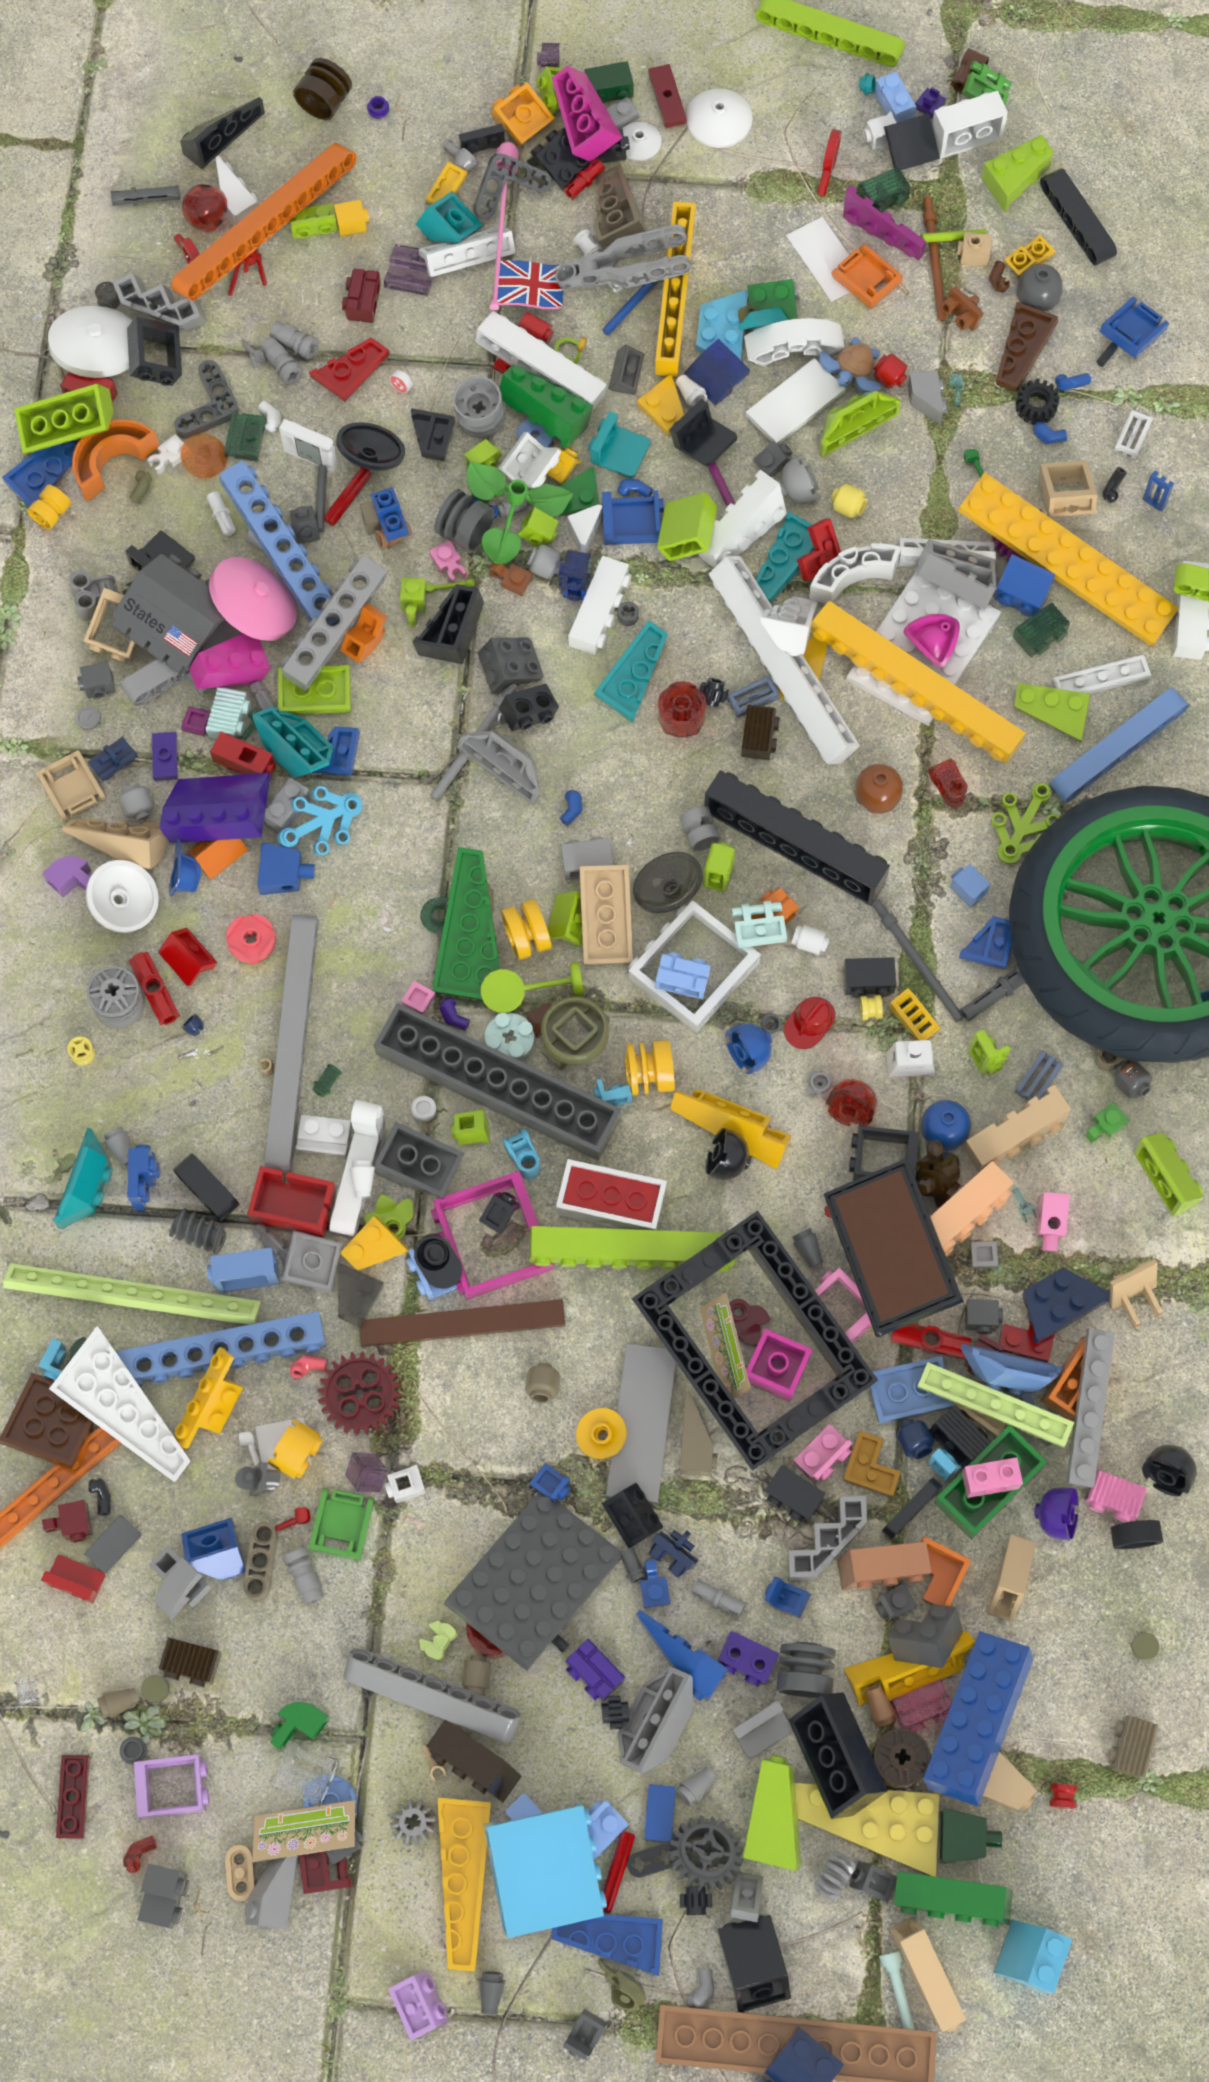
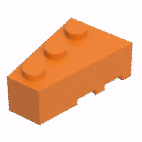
(1063, 1390)

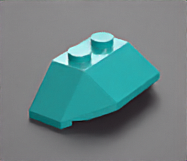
(293, 741)
(85, 1183)

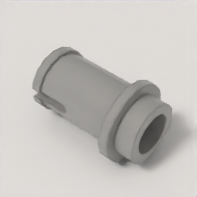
(504, 508)

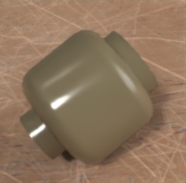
(542, 1383)

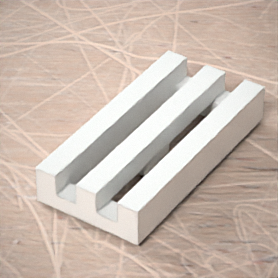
(1126, 449)

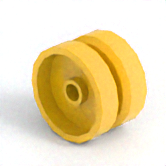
(521, 931)

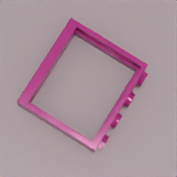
(475, 1193)

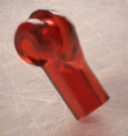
(135, 1851)

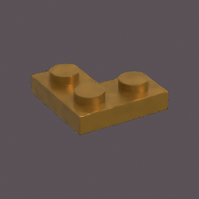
(864, 1470)

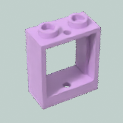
(143, 1793)

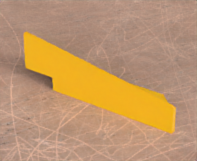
(717, 1113)
(903, 1677)

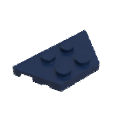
(1060, 1302)

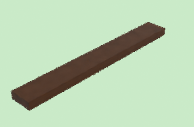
(462, 1323)

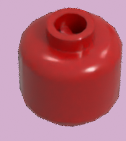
(890, 371)

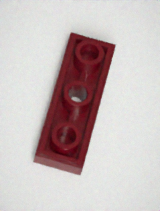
(667, 96)
(72, 1814)

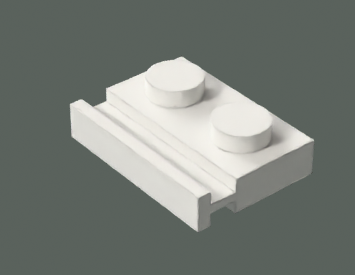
(323, 1136)

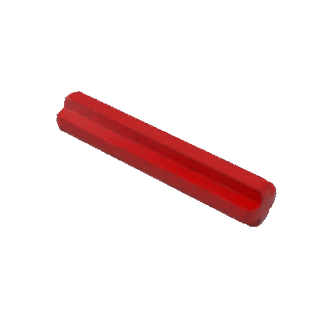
(347, 496)
(617, 1869)

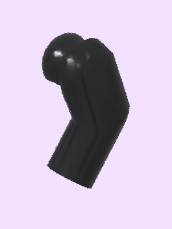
(1113, 483)
(103, 1496)

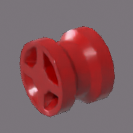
(1063, 1796)

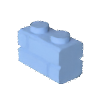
(895, 97)
(682, 975)

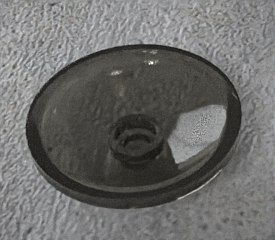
(667, 882)

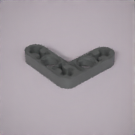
(501, 176)
(215, 408)

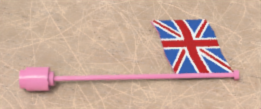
(519, 280)

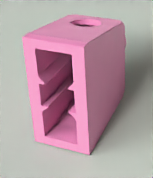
(1053, 1208)

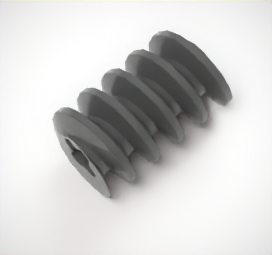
(198, 1232)

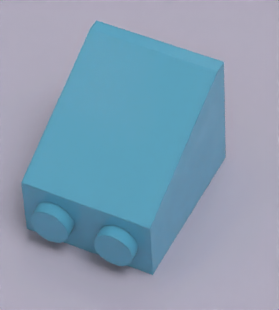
(1033, 1956)

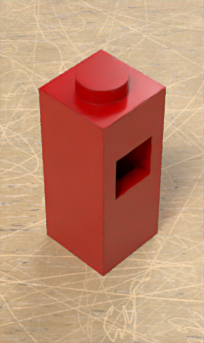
(241, 756)

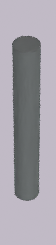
(321, 497)

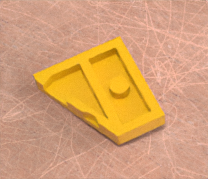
(662, 404)
(373, 1245)

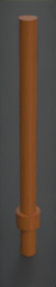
(929, 221)

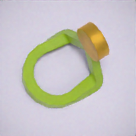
(581, 345)

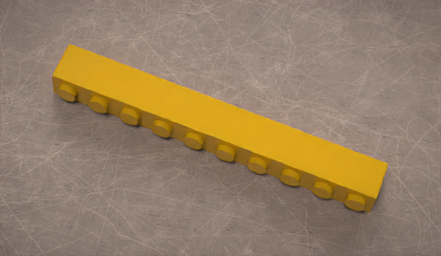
(917, 682)

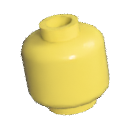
(849, 501)

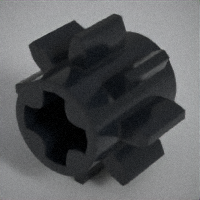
(714, 691)
(615, 1712)
(695, 1901)

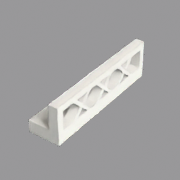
(471, 251)
(910, 555)

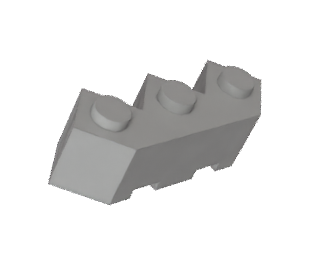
(159, 303)
(828, 1540)

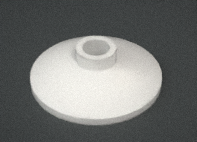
(642, 148)

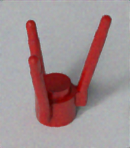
(248, 261)

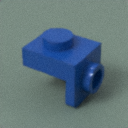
(551, 1483)
(786, 1597)

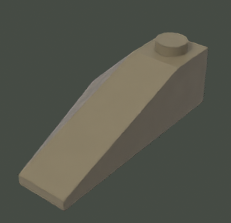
(617, 208)

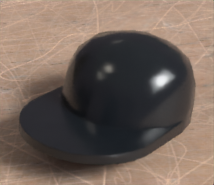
(438, 1261)

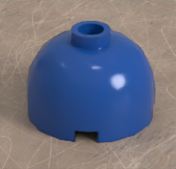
(749, 1046)
(947, 1123)

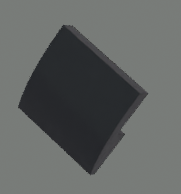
(912, 142)

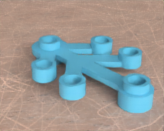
(324, 819)

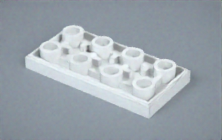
(795, 402)

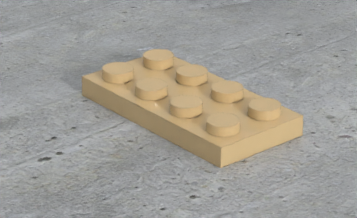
(606, 914)

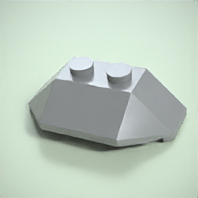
(504, 761)
(656, 1720)

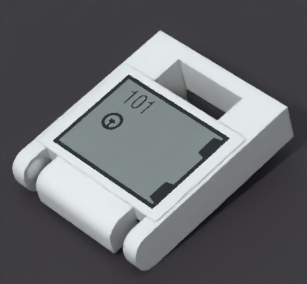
(308, 445)

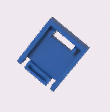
(1134, 328)

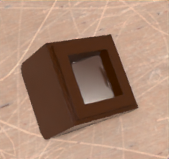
(536, 1017)

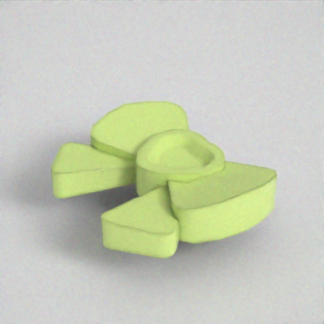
(437, 1648)

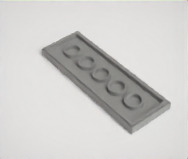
(645, 1410)

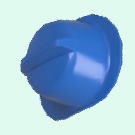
(185, 872)

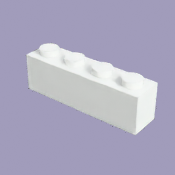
(598, 605)
(1191, 625)

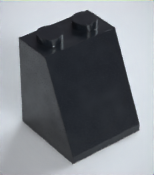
(754, 1963)

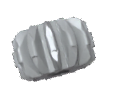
(417, 1831)
(834, 1875)

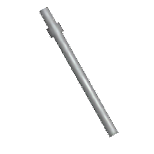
(462, 757)

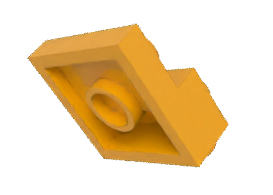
(522, 113)

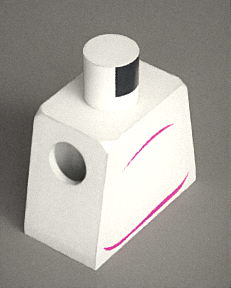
(910, 1059)

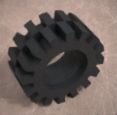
(1037, 390)

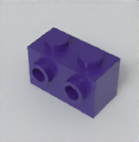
(747, 1659)

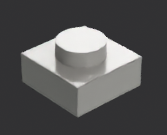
(984, 1254)

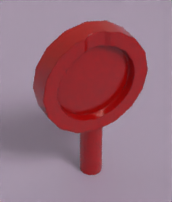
(829, 160)
(187, 246)

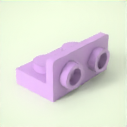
(418, 2005)

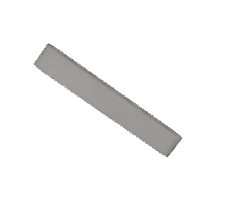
(158, 677)
(432, 1695)

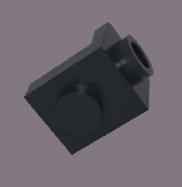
(617, 151)

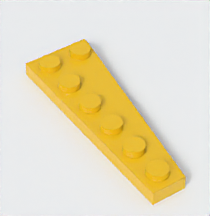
(463, 1876)

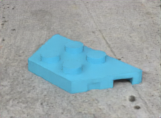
(720, 321)

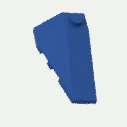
(704, 1669)

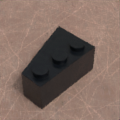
(452, 627)

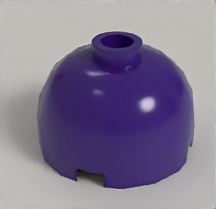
(1057, 1513)

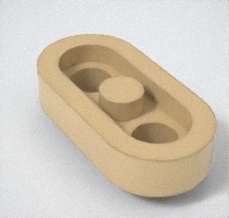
(239, 1873)

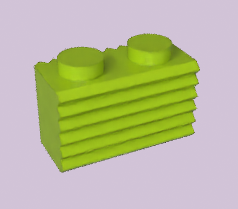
(719, 867)

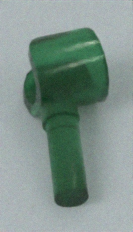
(251, 726)

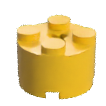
(295, 1448)

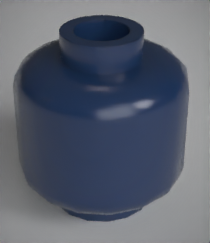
(915, 1439)

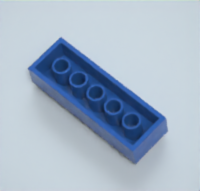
(978, 1718)

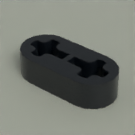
(646, 1855)

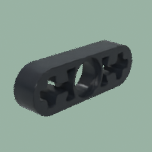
(912, 1508)

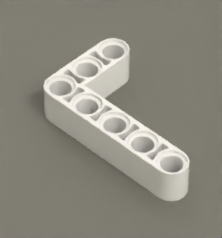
(368, 1128)

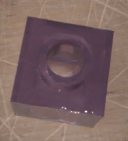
(549, 55)

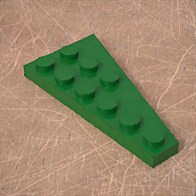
(468, 935)

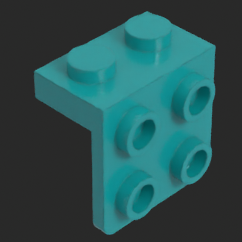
(617, 447)

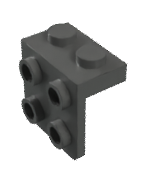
(509, 661)

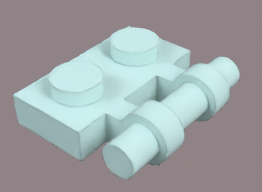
(759, 931)

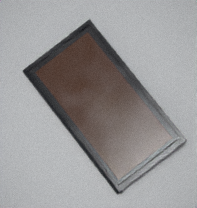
(892, 1248)

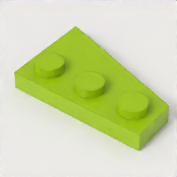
(1056, 707)

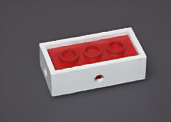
(610, 1197)

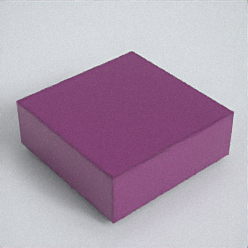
(195, 721)

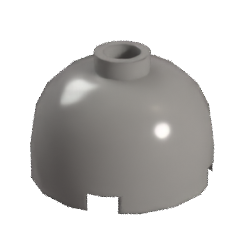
(799, 481)

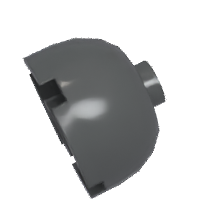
(1040, 287)

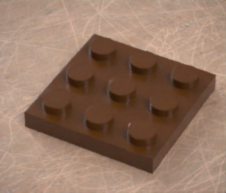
(46, 1425)

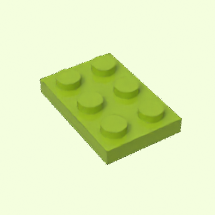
(326, 695)

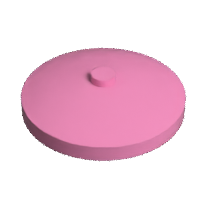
(252, 598)

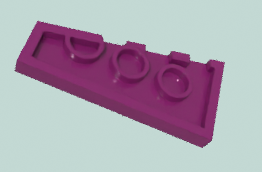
(882, 225)

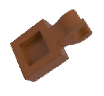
(513, 579)

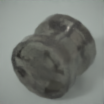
(105, 290)

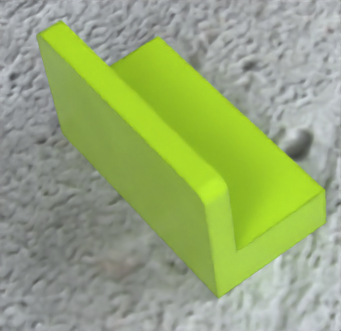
(566, 918)

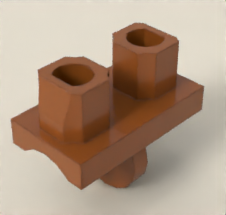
(964, 308)

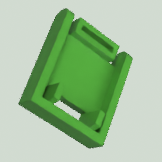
(342, 1520)

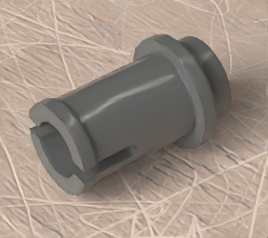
(632, 1565)

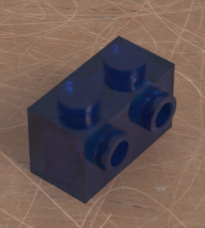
(575, 575)

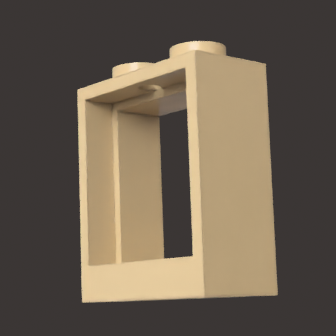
(1058, 503)
(107, 596)

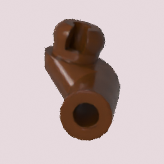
(996, 279)

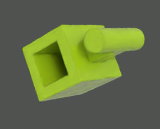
(413, 598)

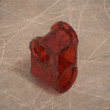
(949, 782)

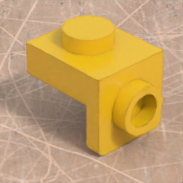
(565, 465)

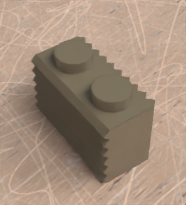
(1133, 1746)

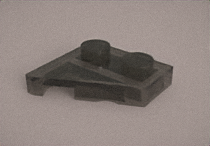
(356, 1294)

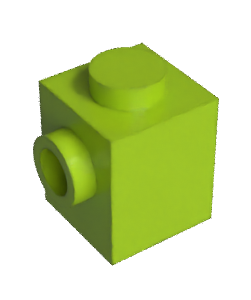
(538, 528)

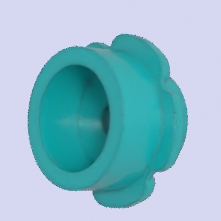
(867, 84)

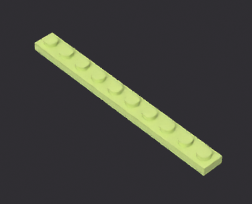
(132, 1294)

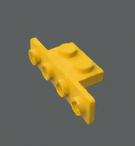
(211, 1401)

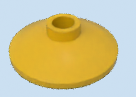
(592, 1426)

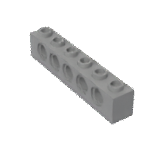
(305, 674)

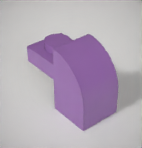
(67, 873)

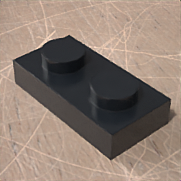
(482, 138)

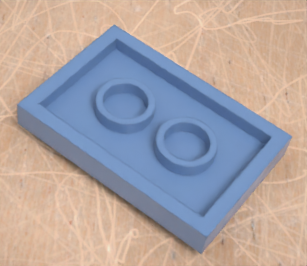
(898, 1395)

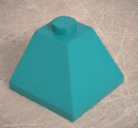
(448, 220)

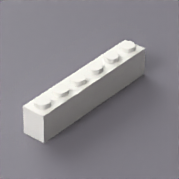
(532, 354)

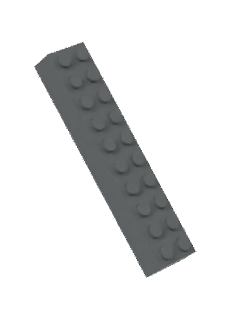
(497, 1081)

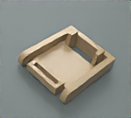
(73, 791)

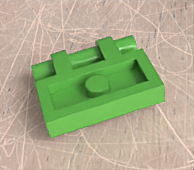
(977, 84)

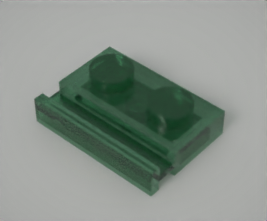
(245, 436)

